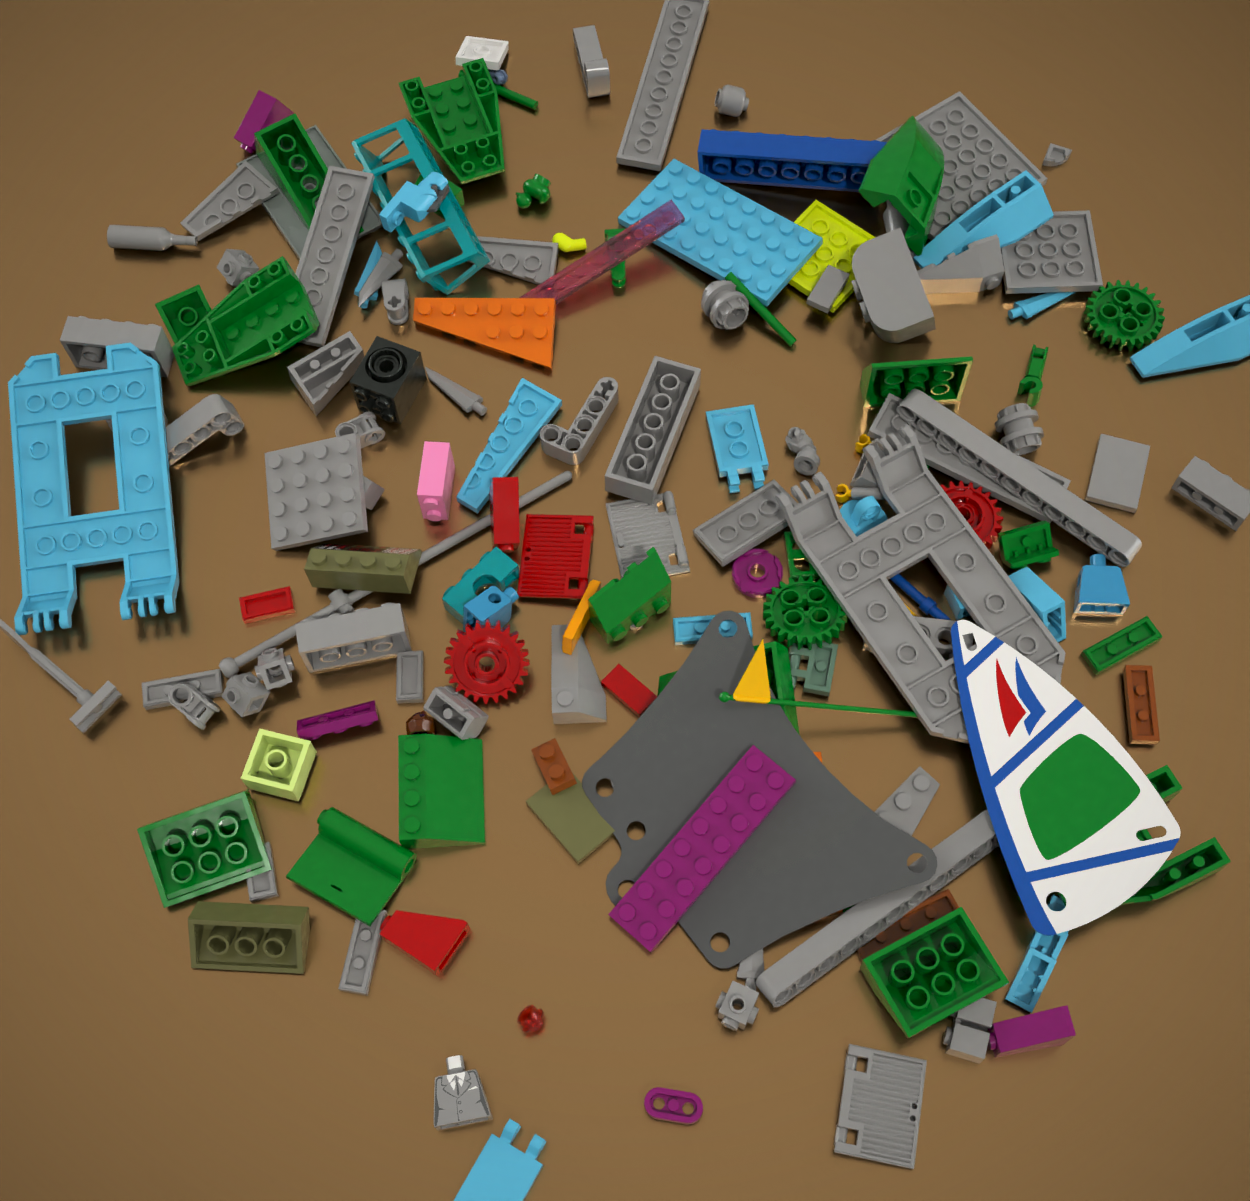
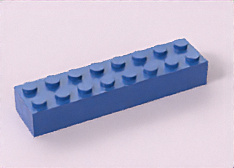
(785, 159)

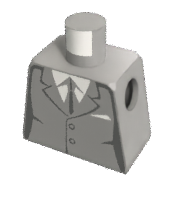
(459, 1097)

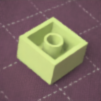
(279, 764)

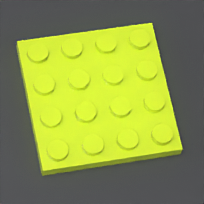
(838, 247)

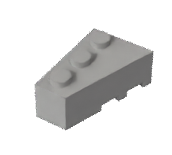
(326, 370)

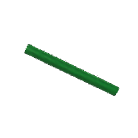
(514, 96)
(762, 310)

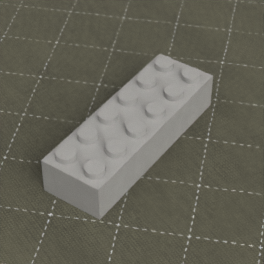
(652, 430)

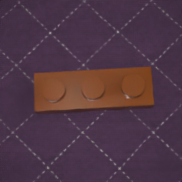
(1141, 704)

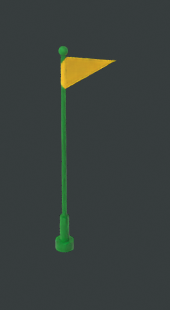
(755, 689)

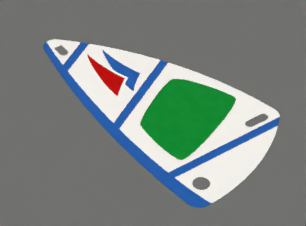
(1056, 787)

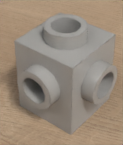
(236, 266)
(274, 668)
(245, 694)
(737, 996)

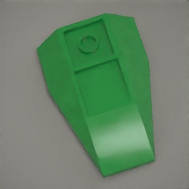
(460, 120)
(909, 176)
(248, 326)

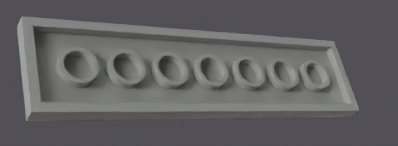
(332, 243)
(940, 458)

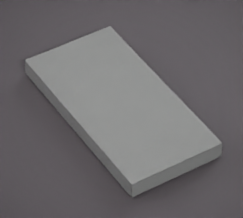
(744, 524)

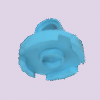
(862, 514)

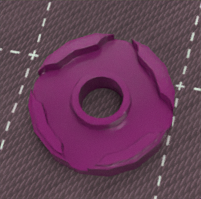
(751, 585)

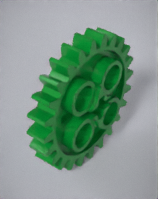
(1124, 315)
(803, 613)

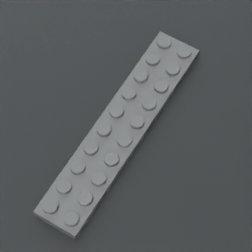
(662, 84)

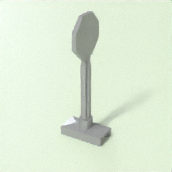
(92, 704)

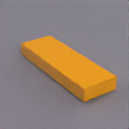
(579, 619)

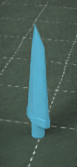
(372, 261)
(1032, 306)

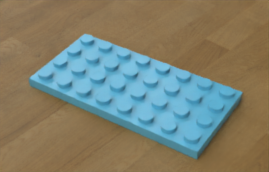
(725, 231)

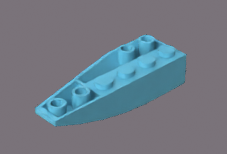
(1008, 212)
(1204, 342)

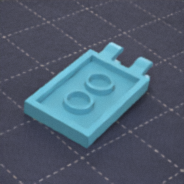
(737, 445)
(503, 1170)

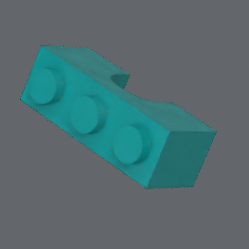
(493, 569)

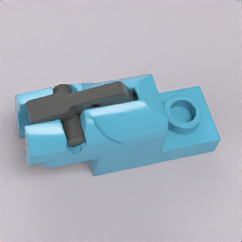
(415, 201)

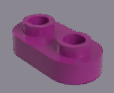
(674, 1102)

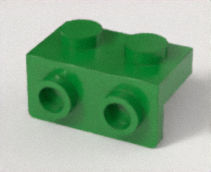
(1027, 545)

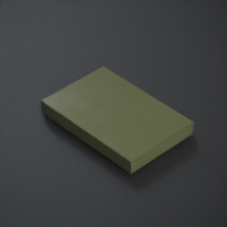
(571, 819)

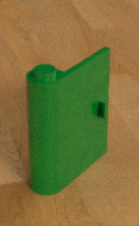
(354, 861)

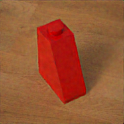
(504, 513)
(424, 937)

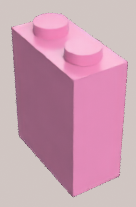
(436, 481)

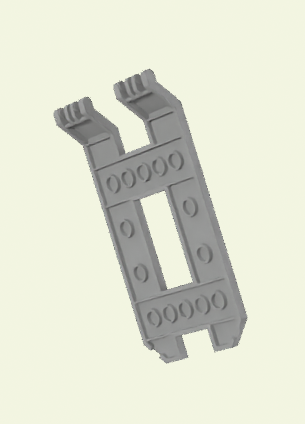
(924, 527)

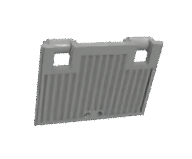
(641, 527)
(881, 1106)

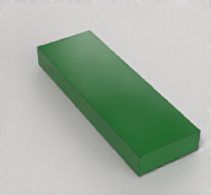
(1121, 645)

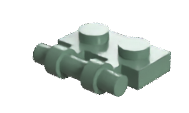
(819, 668)

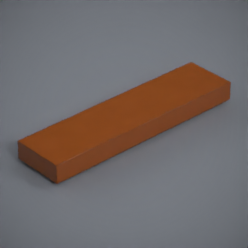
(918, 917)

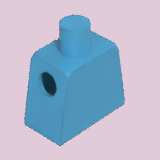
(1100, 589)
(490, 605)

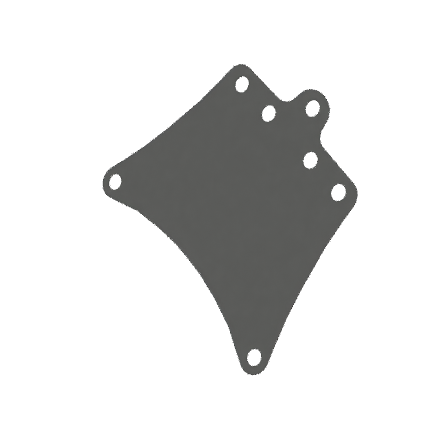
(804, 859)

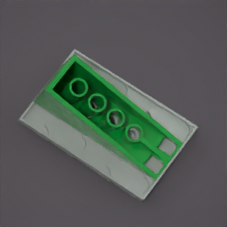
(298, 165)

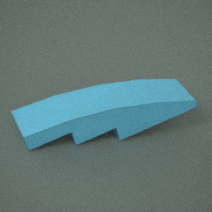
(1036, 964)

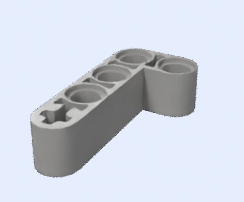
(591, 61)
(584, 420)
(200, 423)

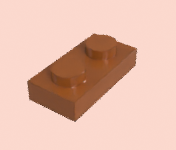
(554, 766)

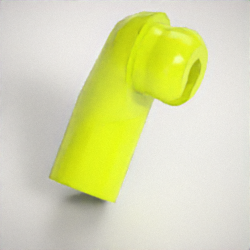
(568, 244)

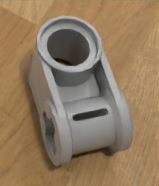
(396, 300)
(362, 428)
(194, 705)

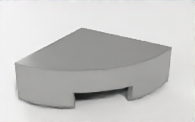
(1056, 155)

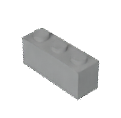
(1214, 492)

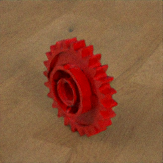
(977, 510)
(486, 642)

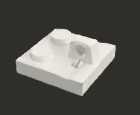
(476, 48)

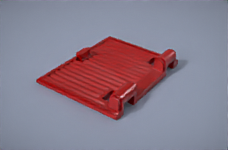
(555, 556)

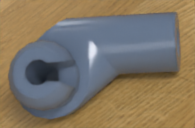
(499, 76)

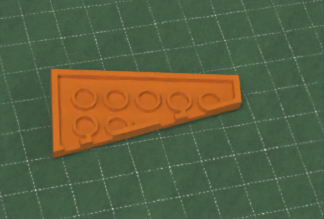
(501, 324)

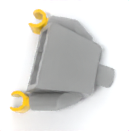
(864, 480)

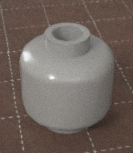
(731, 100)

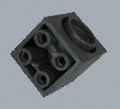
(388, 380)

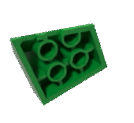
(631, 599)

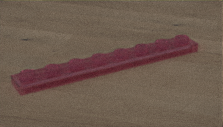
(609, 254)

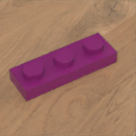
(337, 721)

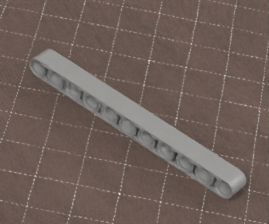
(1019, 478)
(874, 915)

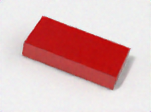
(267, 605)
(628, 690)

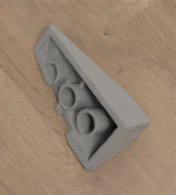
(969, 271)
(575, 684)

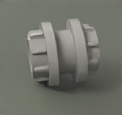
(724, 305)
(1019, 431)

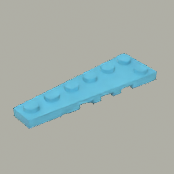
(517, 429)

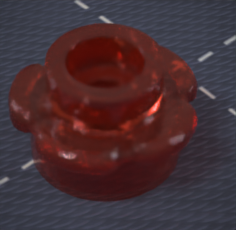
(530, 1019)

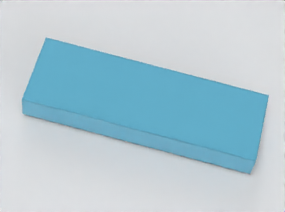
(690, 629)

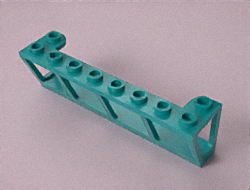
(450, 208)

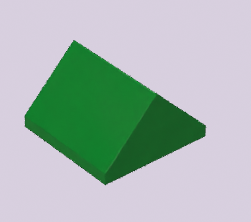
(183, 311)

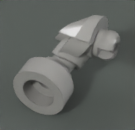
(806, 459)

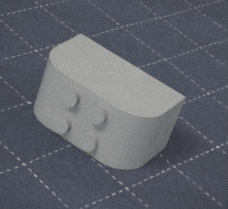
(891, 289)

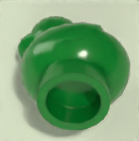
(536, 188)

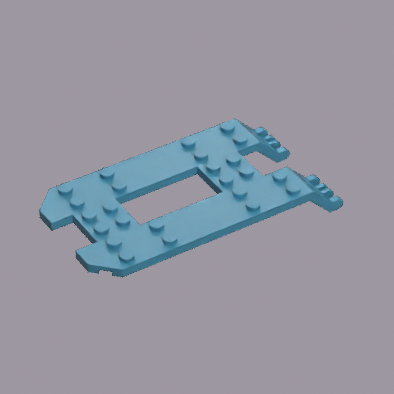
(137, 533)

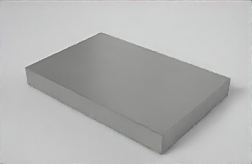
(1117, 473)

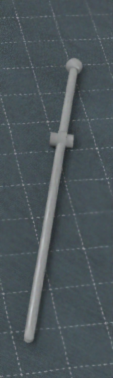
(343, 603)

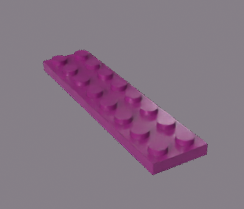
(702, 848)

